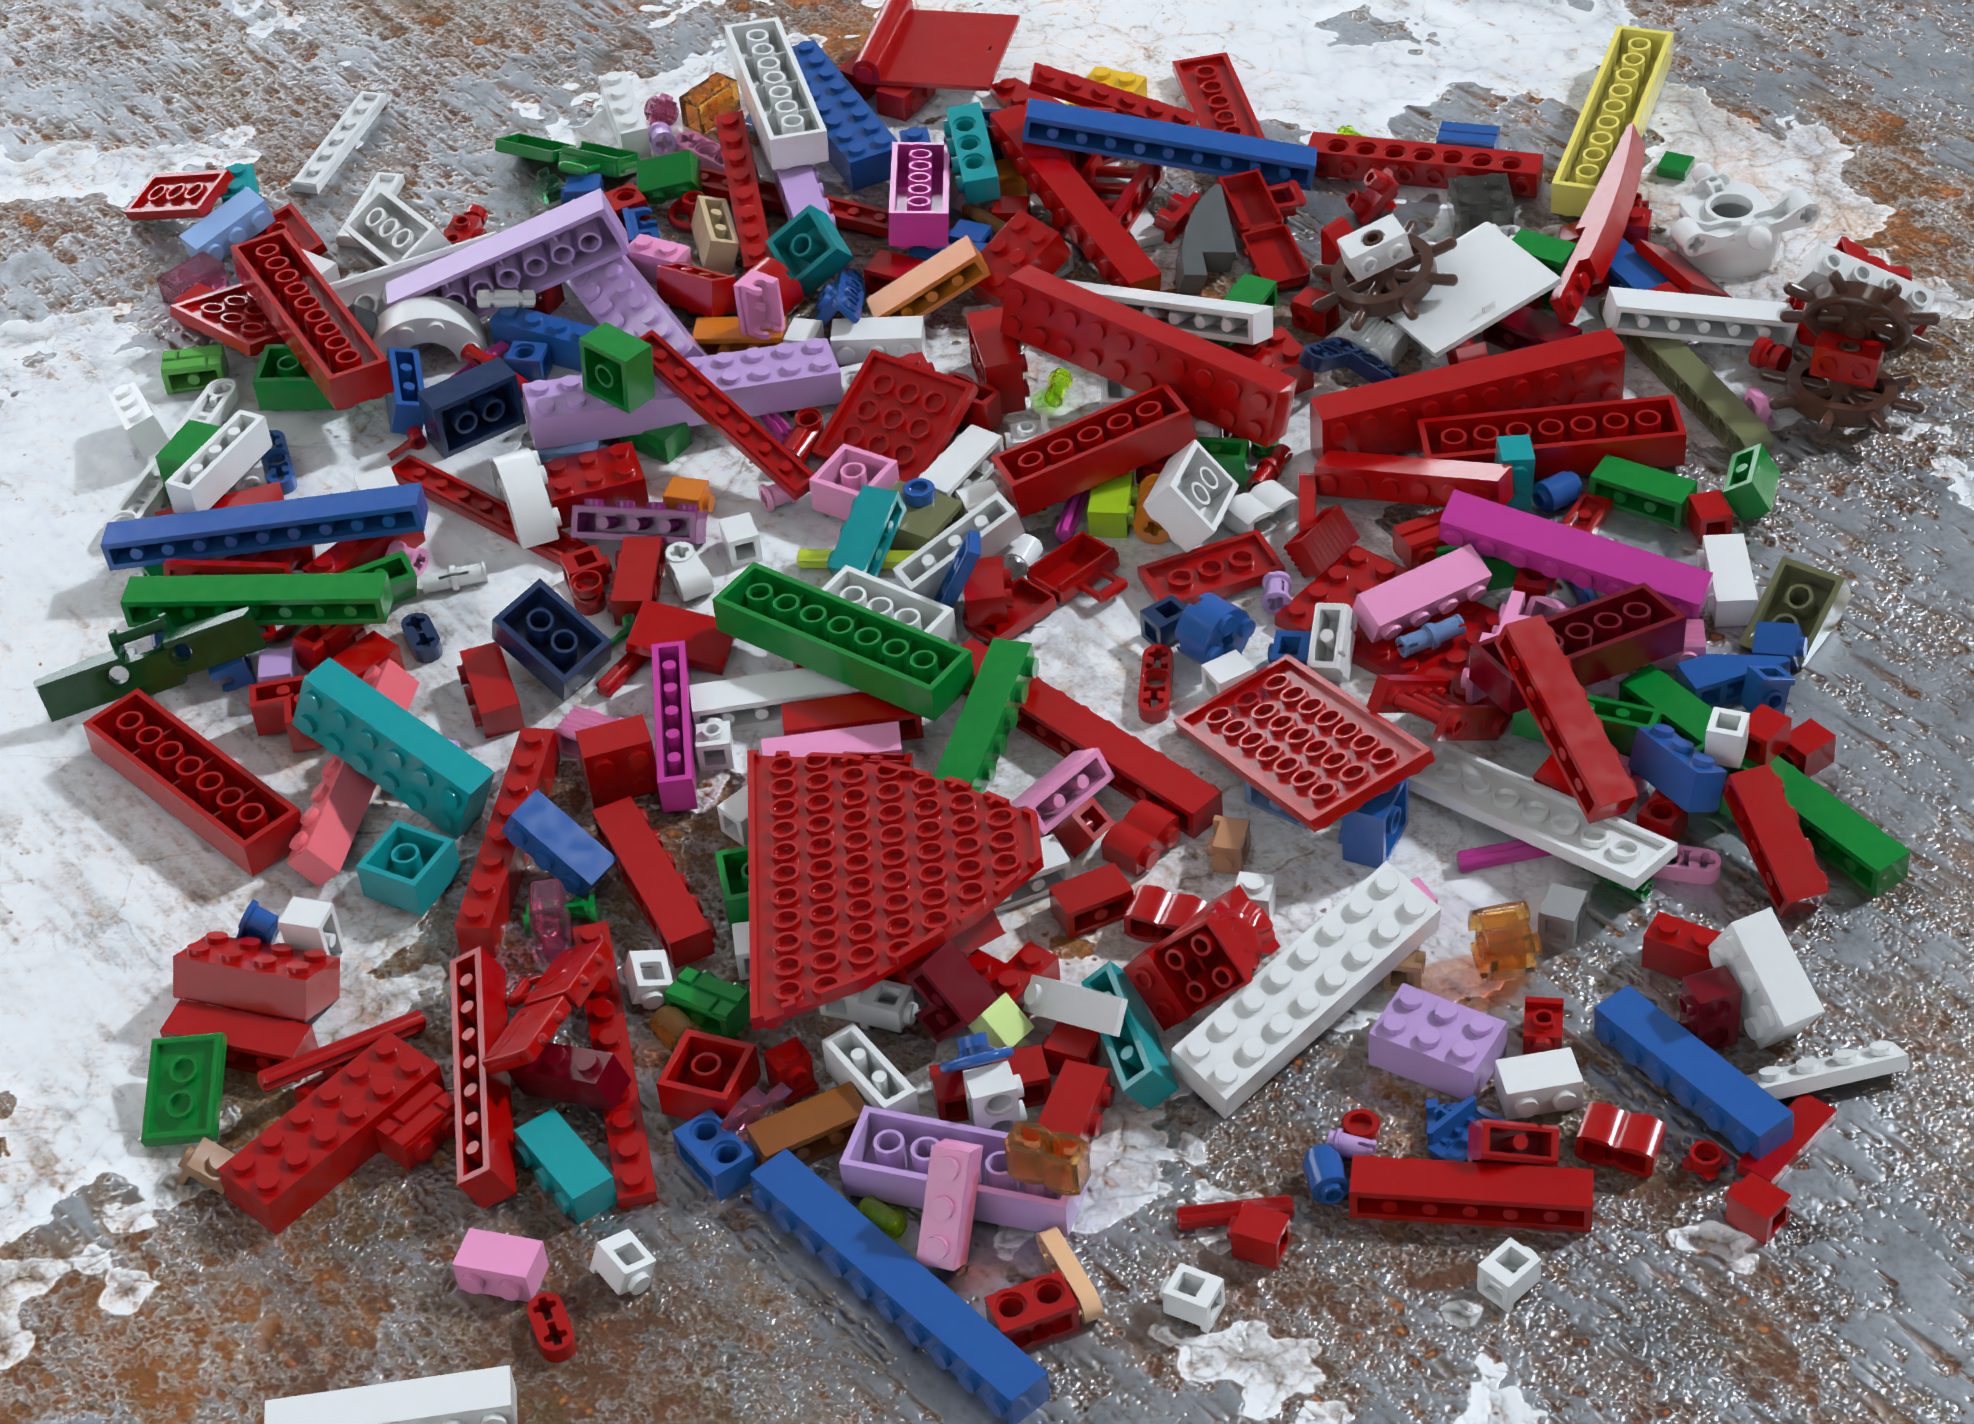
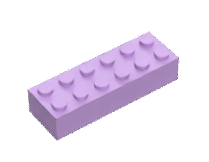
(891, 1161)

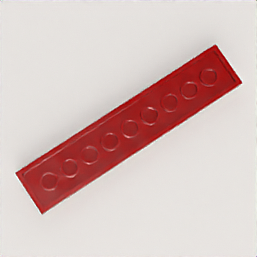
(1220, 102)

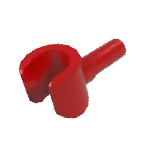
(415, 440)

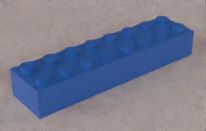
(856, 136)

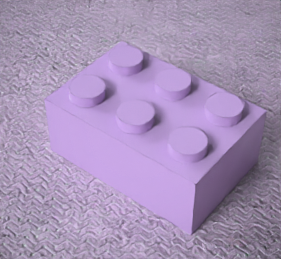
(1437, 1042)

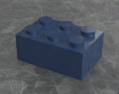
(471, 407)
(551, 639)

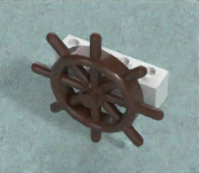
(1860, 301)

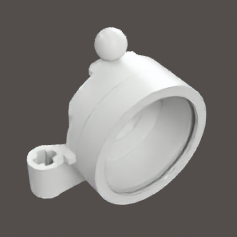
(1733, 227)

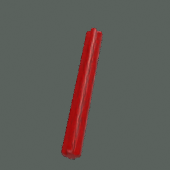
(338, 1051)

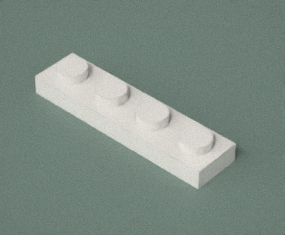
(1841, 1068)

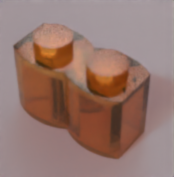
(1047, 1158)

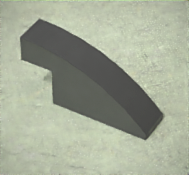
(1205, 244)

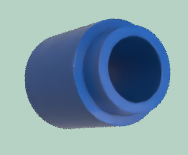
(1557, 491)
(1325, 1174)

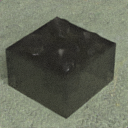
(1478, 200)

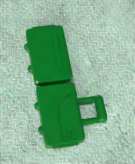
(577, 161)

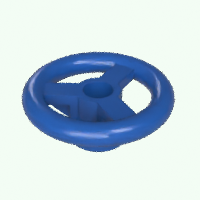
(975, 1051)

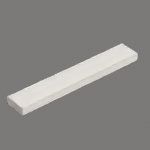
(339, 142)

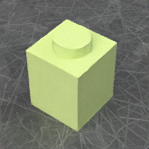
(1003, 1024)

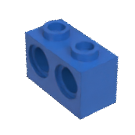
(715, 1155)

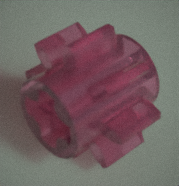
(661, 109)

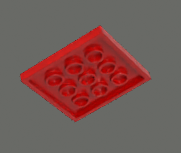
(229, 317)
(898, 413)

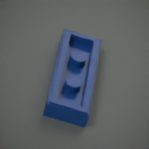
(960, 569)

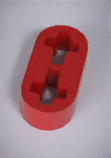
(545, 1329)

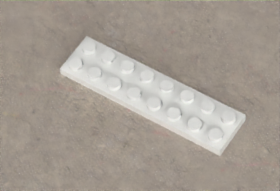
(1541, 817)

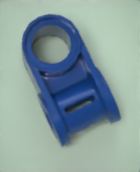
(258, 924)

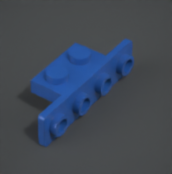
(843, 296)

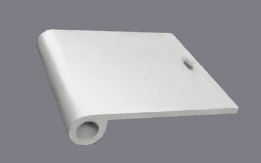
(1492, 283)

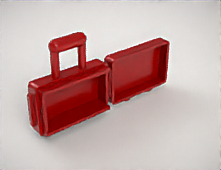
(1261, 227)
(1057, 579)
(547, 1005)

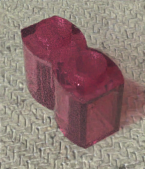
(549, 919)

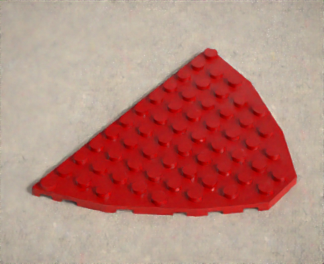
(866, 872)

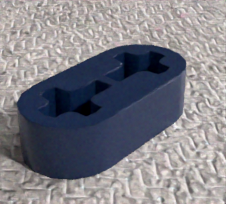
(416, 640)

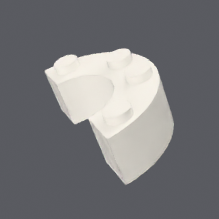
(429, 321)
(520, 484)

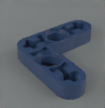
(1341, 352)

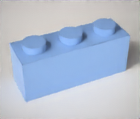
(228, 225)

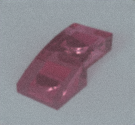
(755, 1106)

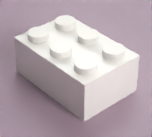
(1190, 496)
(1774, 986)

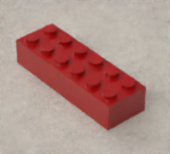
(1094, 449)
(325, 1134)

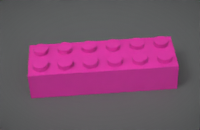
(919, 195)

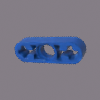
(284, 468)

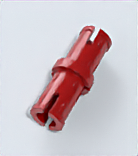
(1270, 467)

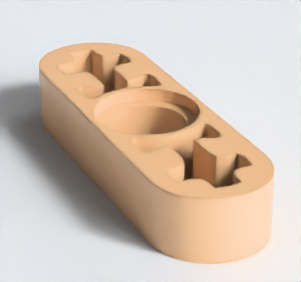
(1060, 1257)

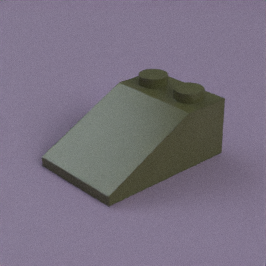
(1801, 597)

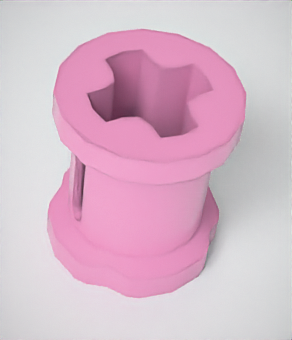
(773, 496)
(418, 557)

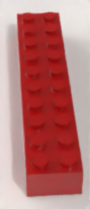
(312, 320)
(1147, 352)
(1385, 413)

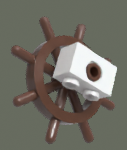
(1379, 261)

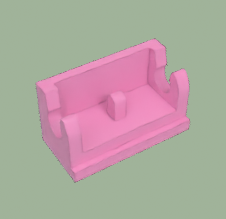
(759, 304)

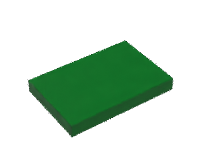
(184, 1089)

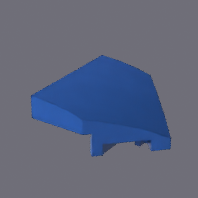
(1449, 1127)

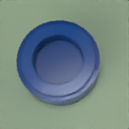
(918, 492)

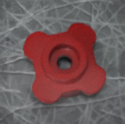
(1705, 1159)

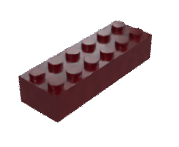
(1598, 639)

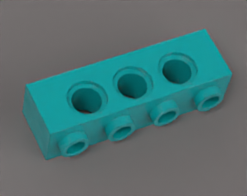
(972, 153)

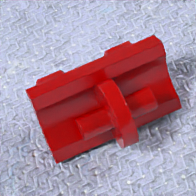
(1376, 198)
(1176, 215)

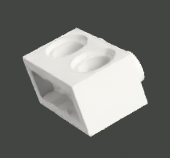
(994, 1097)

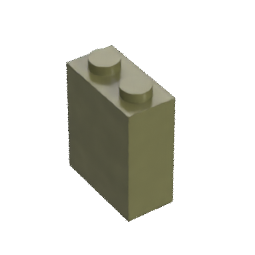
(925, 523)

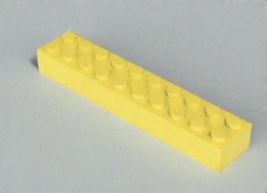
(1619, 96)

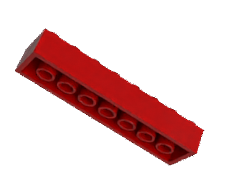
(1565, 435)
(194, 781)

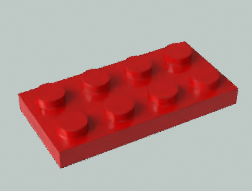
(179, 195)
(1213, 568)

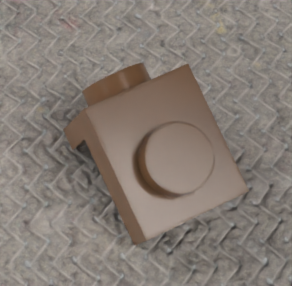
(203, 1164)

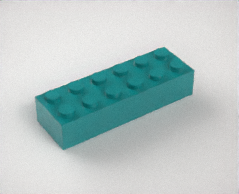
(392, 748)

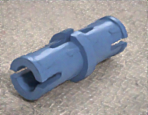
(1430, 635)

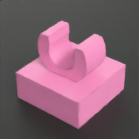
(1758, 404)

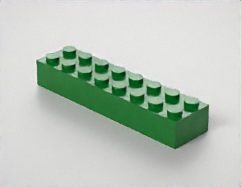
(844, 641)

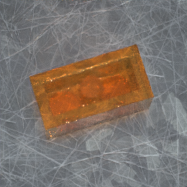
(709, 99)

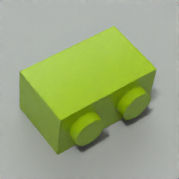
(1112, 507)

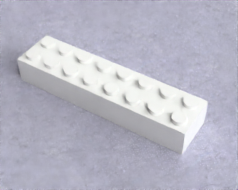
(776, 94)
(1305, 989)

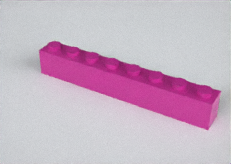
(1569, 552)

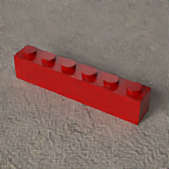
(1409, 478)
(1566, 718)
(654, 882)
(1471, 1193)

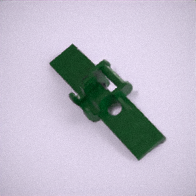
(154, 671)

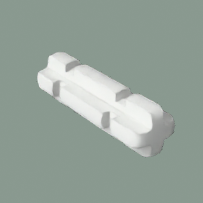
(506, 298)

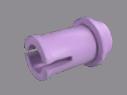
(1350, 1145)

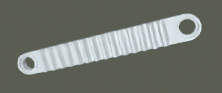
(148, 491)

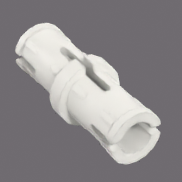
(454, 577)

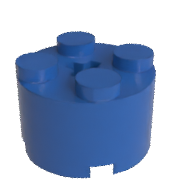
(1212, 629)

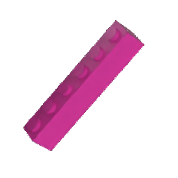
(674, 727)

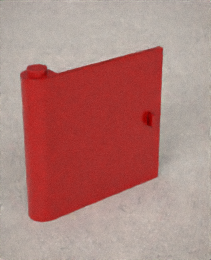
(934, 48)

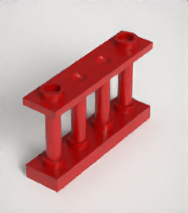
(1134, 194)
(265, 562)
(1431, 700)

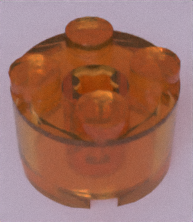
(1503, 941)

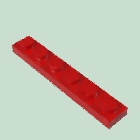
(1095, 94)

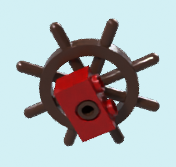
(1842, 384)

